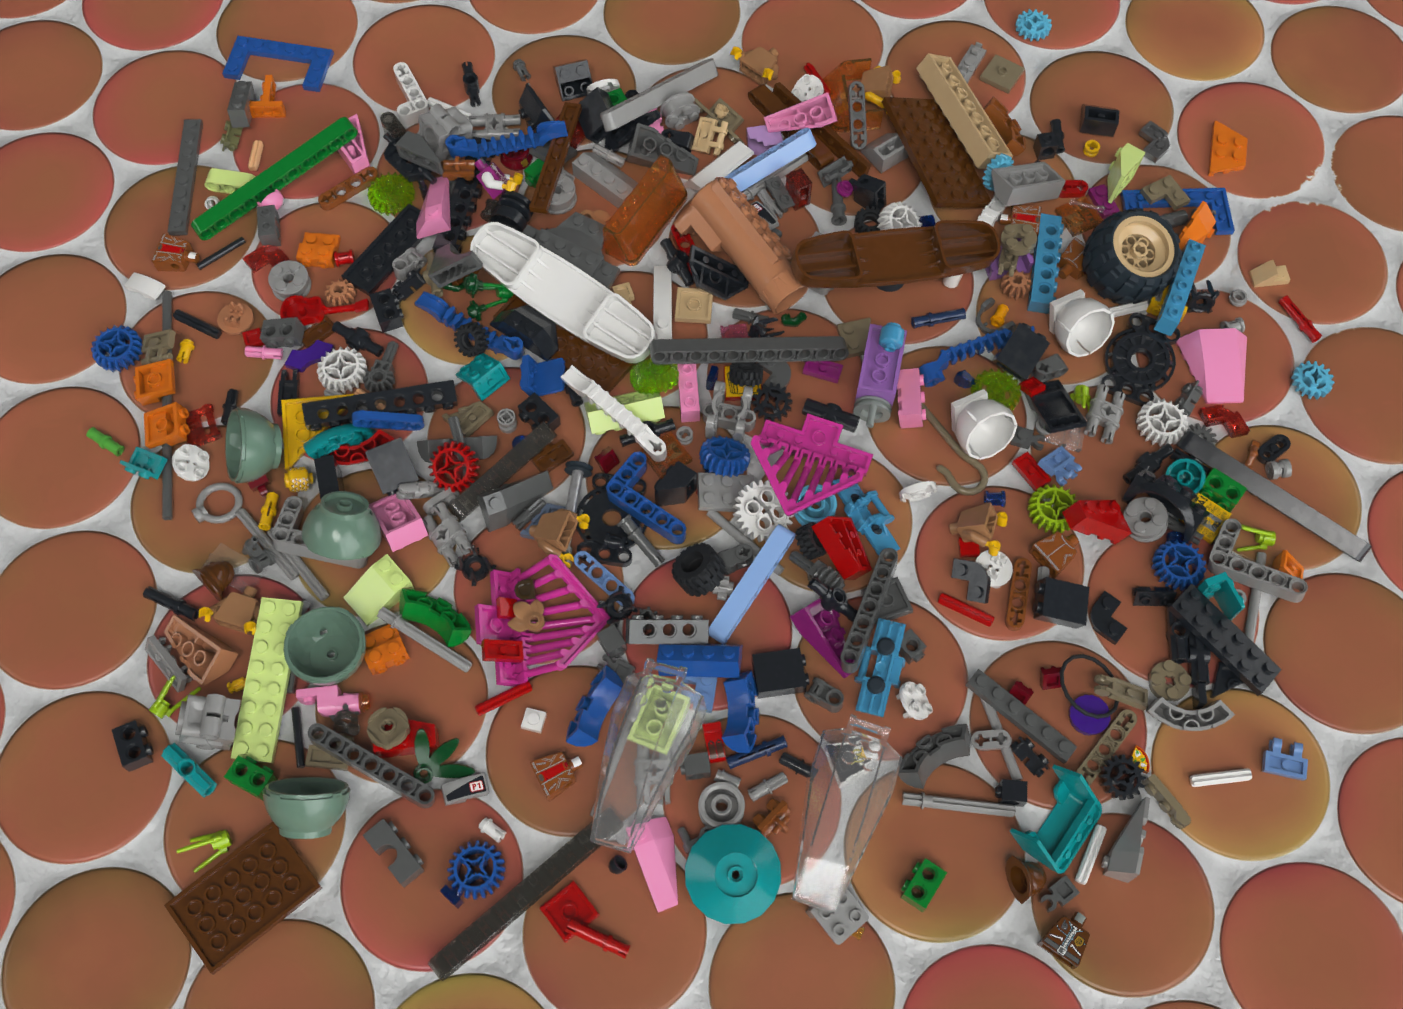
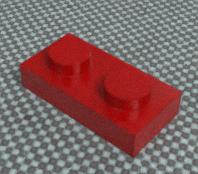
(1030, 471)
(502, 650)

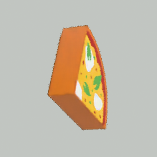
(1139, 755)

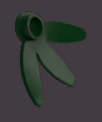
(432, 763)

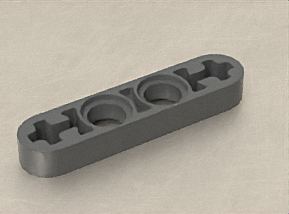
(861, 115)

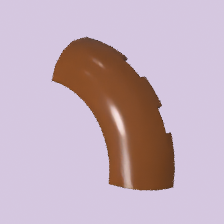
(1006, 127)

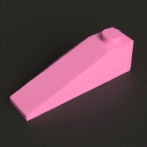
(808, 114)

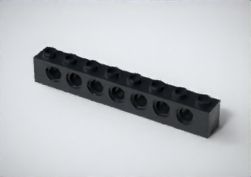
(462, 206)
(445, 388)

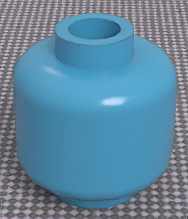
(891, 337)

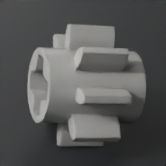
(724, 589)

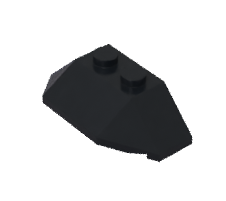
(532, 108)
(715, 274)
(531, 327)

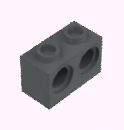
(268, 225)
(282, 332)

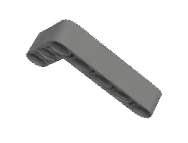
(287, 530)
(1249, 568)

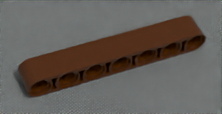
(769, 104)

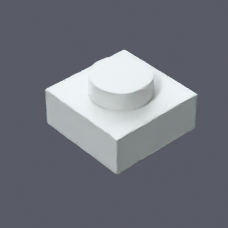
(533, 720)

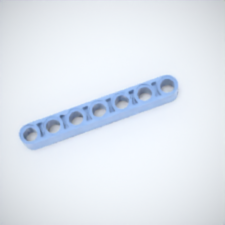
(773, 159)
(751, 584)

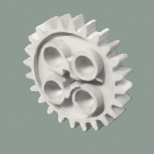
(750, 521)

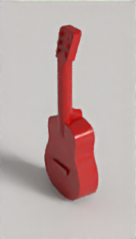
(313, 310)

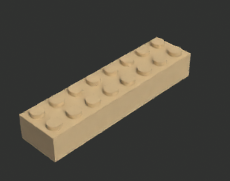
(962, 109)

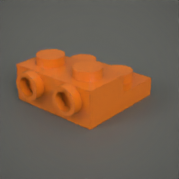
(318, 250)
(154, 381)
(166, 425)
(384, 649)

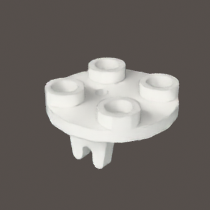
(803, 87)
(192, 454)
(999, 562)
(914, 701)

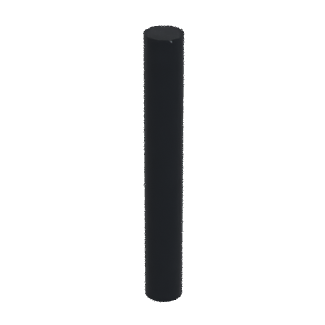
(222, 252)
(298, 739)

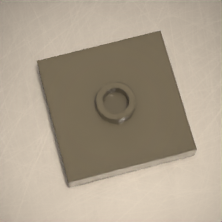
(1002, 73)

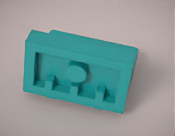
(483, 375)
(1224, 593)

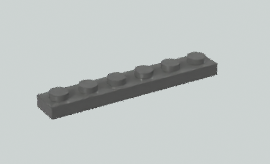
(1021, 716)

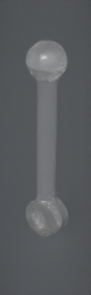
(1101, 209)

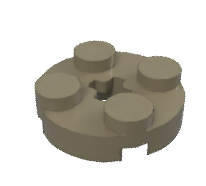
(1023, 231)
(1176, 673)
(390, 738)

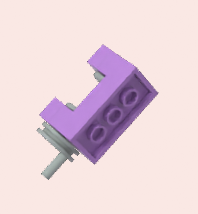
(877, 380)

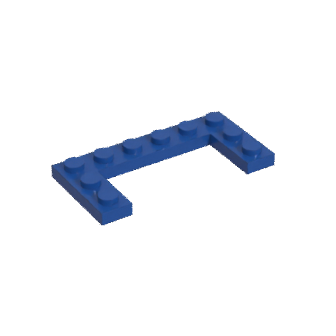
(245, 46)
(1214, 197)

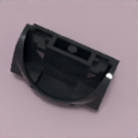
(1176, 498)

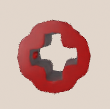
(344, 258)

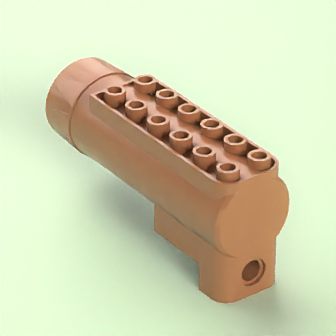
(733, 226)

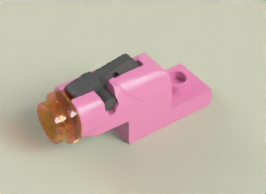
(331, 700)

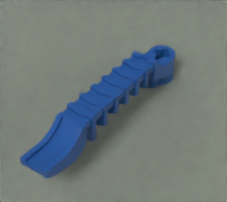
(468, 147)
(440, 310)
(933, 371)

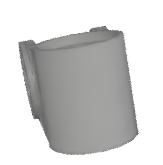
(407, 262)

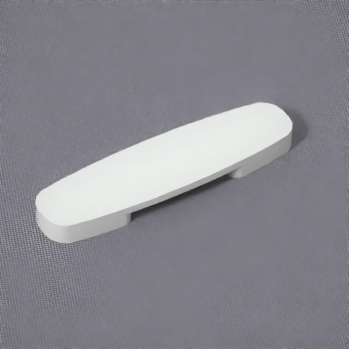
(563, 293)

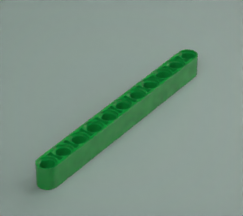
(274, 178)

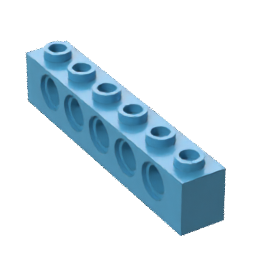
(1044, 274)
(1179, 288)

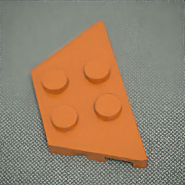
(1227, 150)

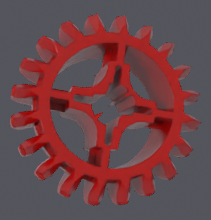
(452, 459)

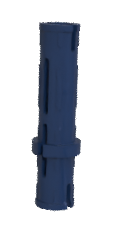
(936, 318)
(779, 743)

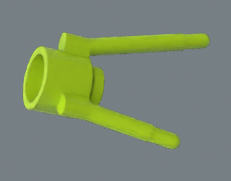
(1081, 396)
(1263, 537)
(160, 706)
(219, 840)

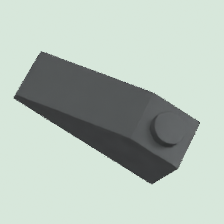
(416, 150)

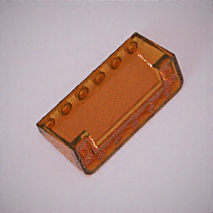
(645, 213)

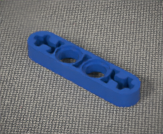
(387, 420)

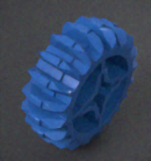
(114, 343)
(724, 456)
(1174, 574)
(490, 881)

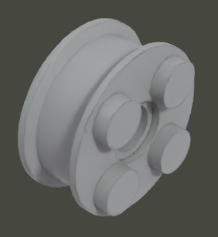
(679, 110)
(564, 196)
(289, 271)
(1149, 508)
(721, 793)

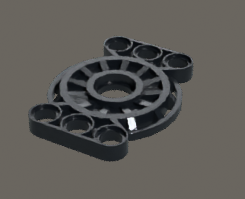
(1140, 340)
(597, 528)

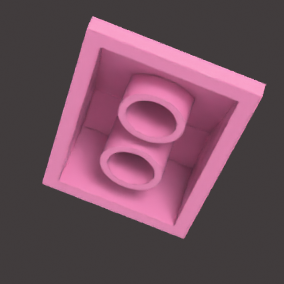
(398, 521)

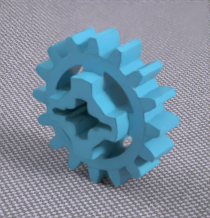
(1033, 25)
(1000, 161)
(1310, 379)

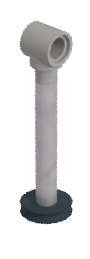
(578, 471)

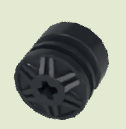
(512, 211)

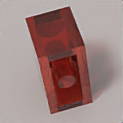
(799, 188)

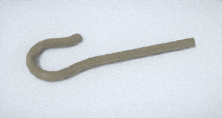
(958, 450)

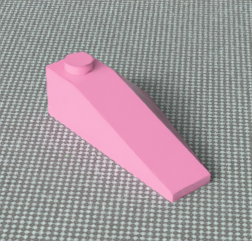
(435, 211)
(657, 861)

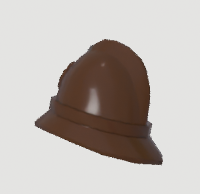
(216, 577)
(1024, 878)

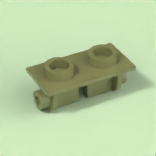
(228, 139)

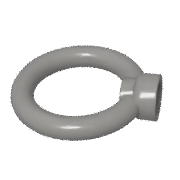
(200, 512)

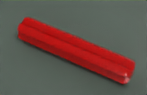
(809, 69)
(966, 609)
(503, 698)

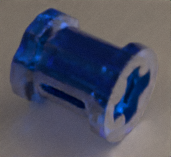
(995, 498)

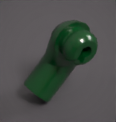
(450, 287)
(793, 322)

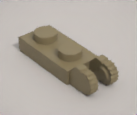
(1007, 262)
(1121, 691)
(1167, 801)

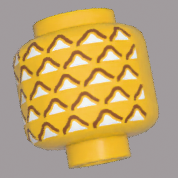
(298, 479)

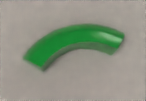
(435, 614)

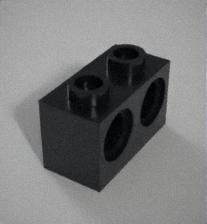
(387, 310)
(541, 413)
(128, 748)

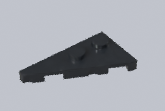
(624, 133)

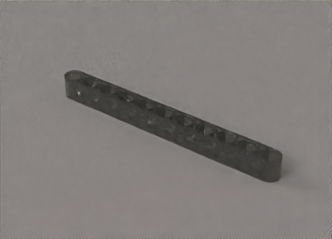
(513, 905)

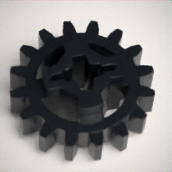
(765, 406)
(1118, 768)

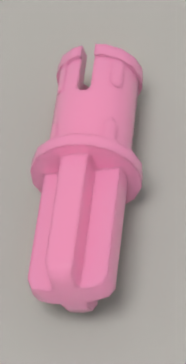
(264, 352)

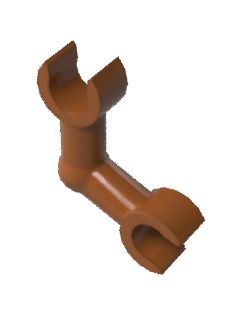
(1253, 453)

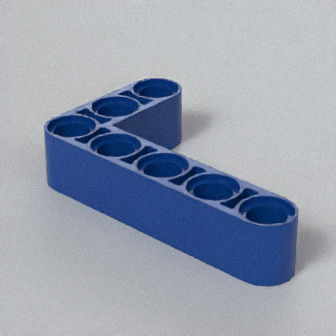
(641, 503)

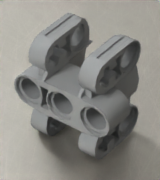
(721, 410)

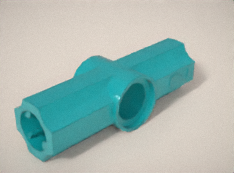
(197, 777)

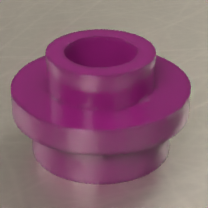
(844, 188)

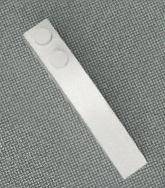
(662, 302)

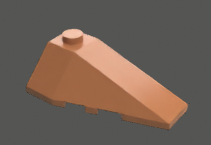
(201, 652)

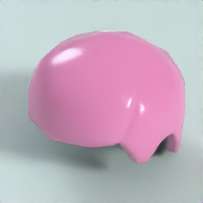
(274, 198)

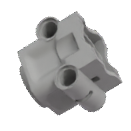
(439, 125)
(207, 721)

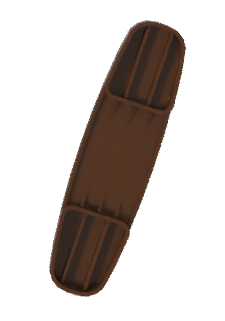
(895, 255)

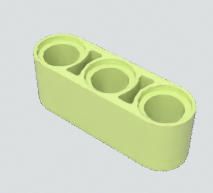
(226, 180)

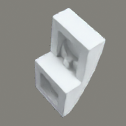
(144, 285)

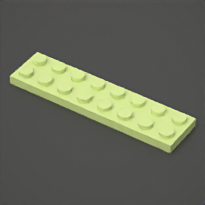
(265, 682)

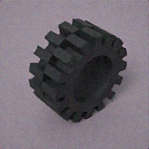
(863, 215)
(463, 341)
(746, 374)
(809, 542)

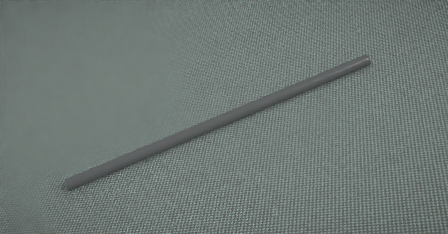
(167, 449)

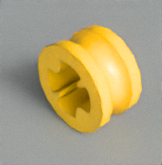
(1091, 153)

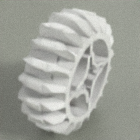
(904, 217)
(333, 365)
(1155, 426)

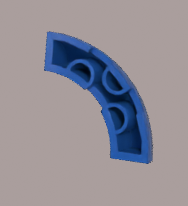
(594, 708)
(741, 713)

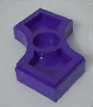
(304, 358)

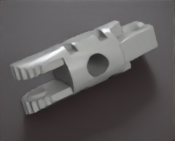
(418, 490)

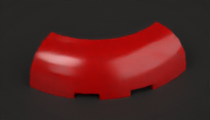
(356, 454)

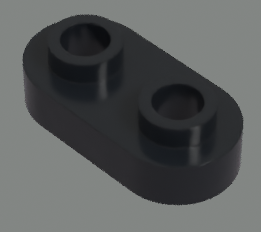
(1271, 450)

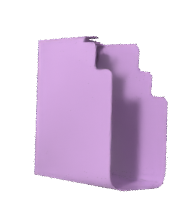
(761, 140)

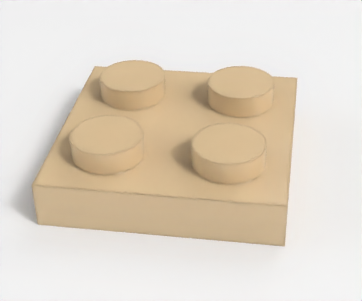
(693, 306)

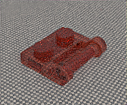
(197, 432)

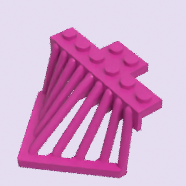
(816, 442)
(491, 627)

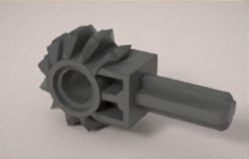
(382, 370)
(824, 573)

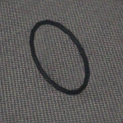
(1067, 694)

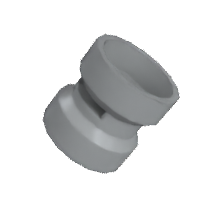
(507, 420)
(1278, 469)

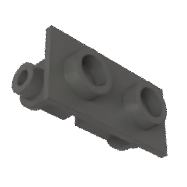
(837, 168)
(779, 193)
(1190, 392)

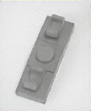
(971, 61)
(166, 662)

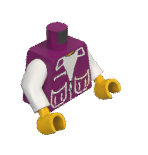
(495, 180)

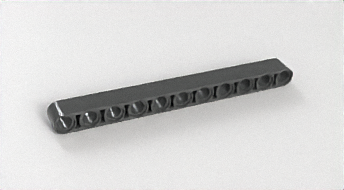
(748, 350)

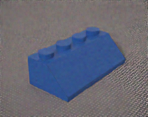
(703, 659)

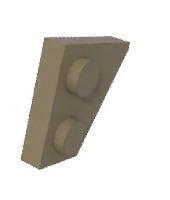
(855, 335)

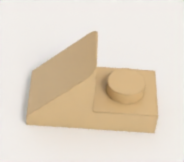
(1269, 275)

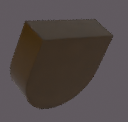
(525, 589)

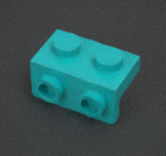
(146, 463)

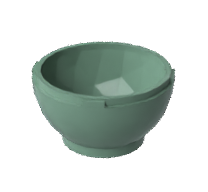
(251, 445)
(342, 527)
(308, 650)
(306, 805)

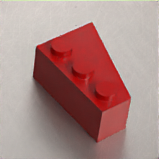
(1098, 518)
(843, 546)
(407, 745)

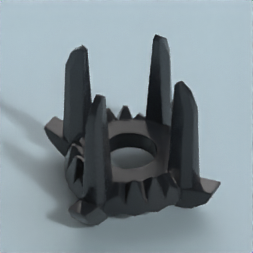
(1207, 296)
(757, 328)
(468, 572)
(616, 616)

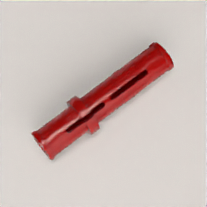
(1304, 324)
(595, 937)

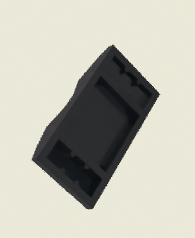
(1056, 408)

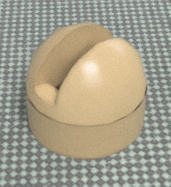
(720, 111)

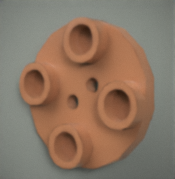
(229, 316)

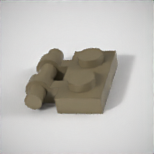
(160, 343)
(319, 759)

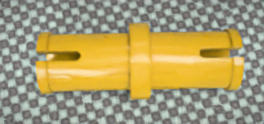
(271, 501)

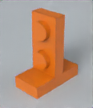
(267, 106)

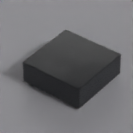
(1199, 696)

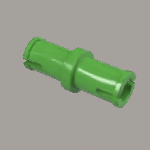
(105, 441)

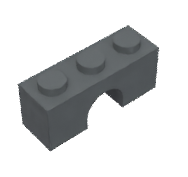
(239, 104)
(384, 837)

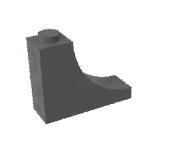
(451, 265)

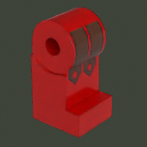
(713, 742)

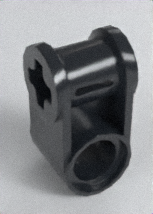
(680, 138)

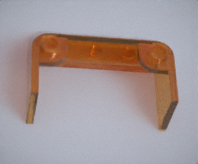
(836, 82)

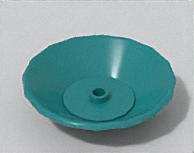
(711, 868)

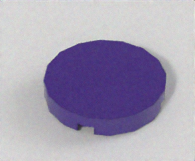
(1086, 724)

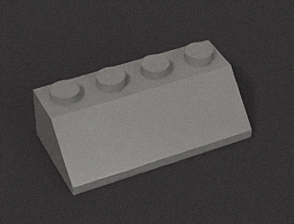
(603, 178)
(1026, 183)

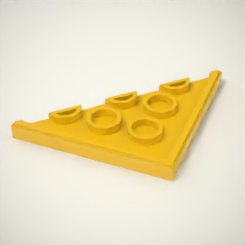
(294, 427)

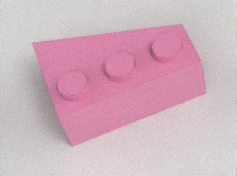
(911, 398)

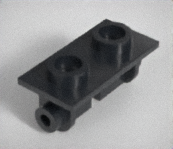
(403, 288)
(1158, 597)
(1036, 762)

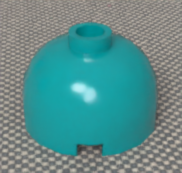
(1188, 473)

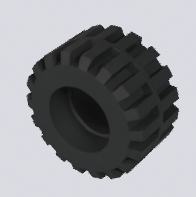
(698, 569)

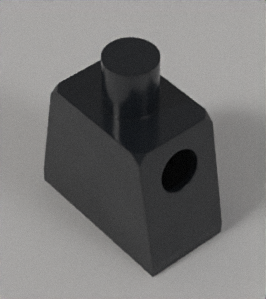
(869, 191)

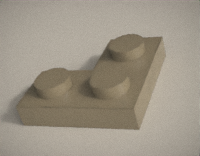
(1167, 189)

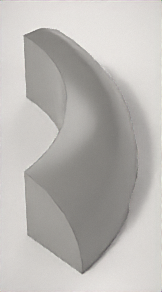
(1190, 720)

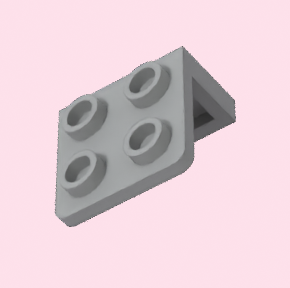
(844, 922)

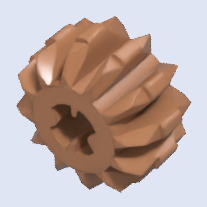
(1016, 286)
(340, 293)

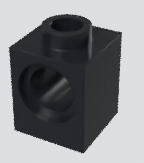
(1045, 146)
(1012, 792)

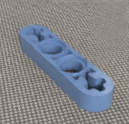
(604, 579)

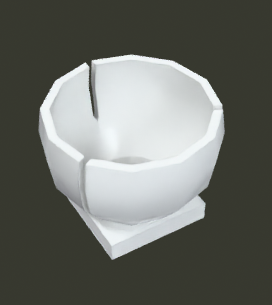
(1081, 322)
(982, 425)

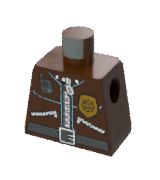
(1067, 940)

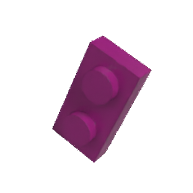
(1099, 197)
(823, 370)

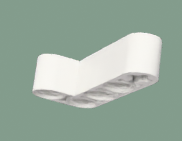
(416, 101)

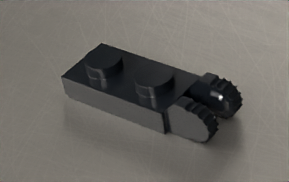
(288, 388)

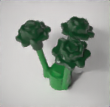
(474, 285)

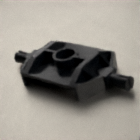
(409, 171)

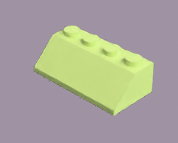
(643, 406)

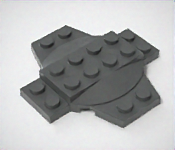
(579, 243)

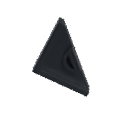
(1223, 680)

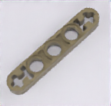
(1108, 741)

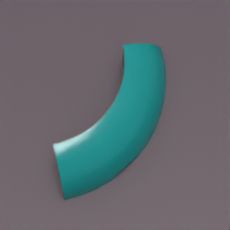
(332, 438)

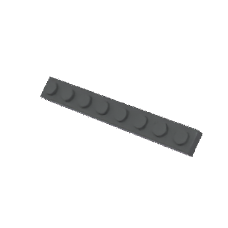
(185, 177)

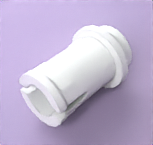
(492, 829)

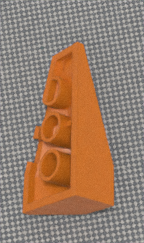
(1199, 226)

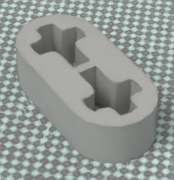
(991, 745)

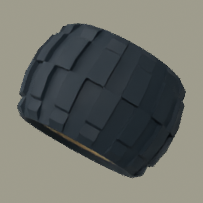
(1148, 258)

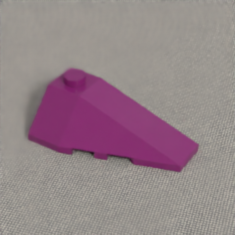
(823, 632)

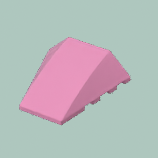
(1218, 363)

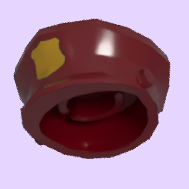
(516, 160)

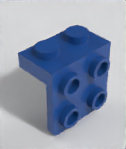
(542, 377)

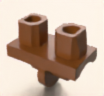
(458, 168)
(775, 820)

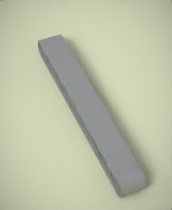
(658, 94)

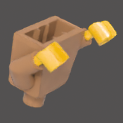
(758, 63)
(979, 525)
(556, 530)
(235, 611)

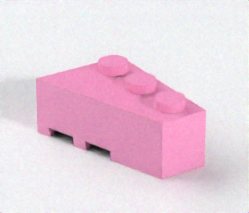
(355, 151)

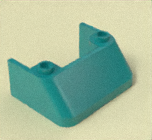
(1066, 825)

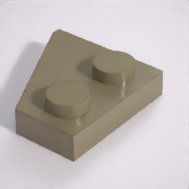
(471, 417)

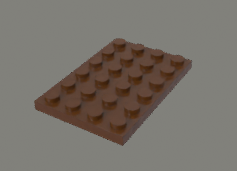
(242, 897)

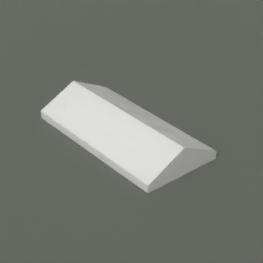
(720, 166)

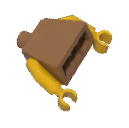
(878, 84)

